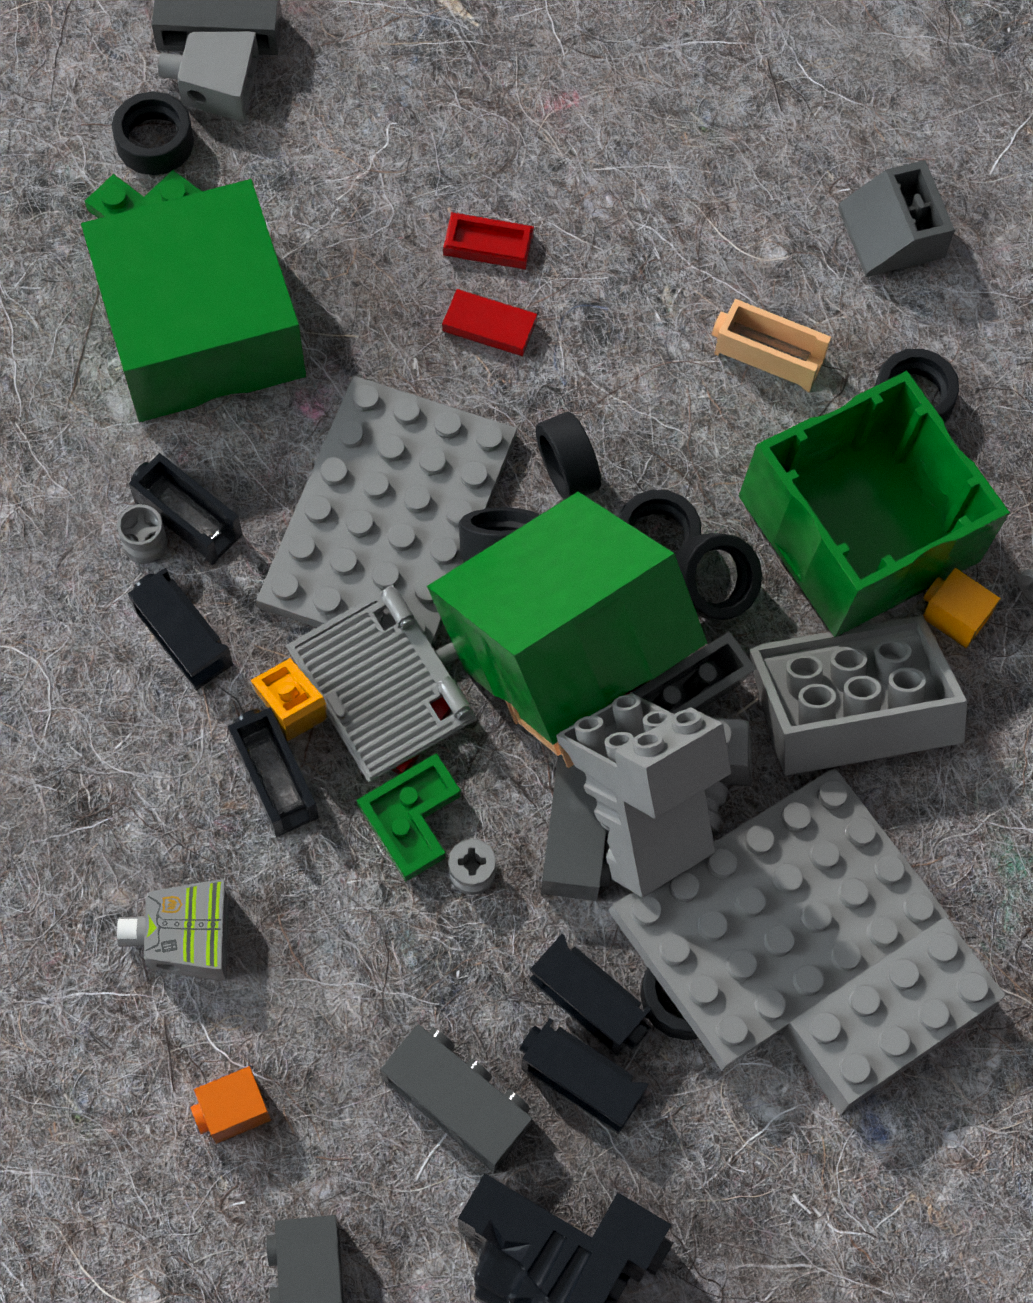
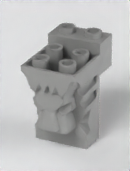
(650, 785)

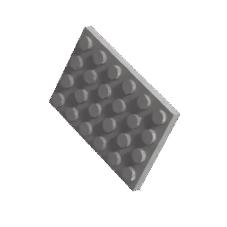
(385, 506)
(778, 917)

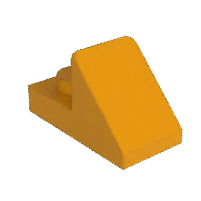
(291, 697)

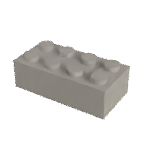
(893, 1015)

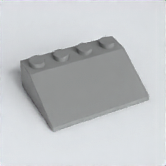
(858, 695)

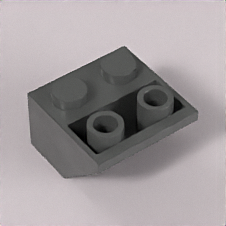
(897, 220)

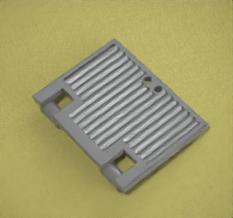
(381, 683)

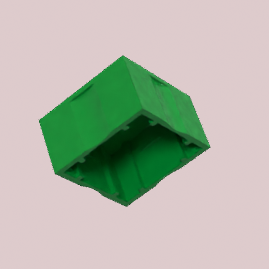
(195, 299)
(871, 503)
(568, 614)

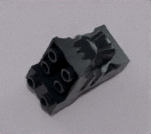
(545, 1260)

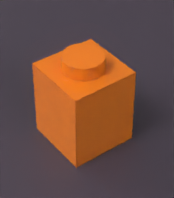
(230, 1106)

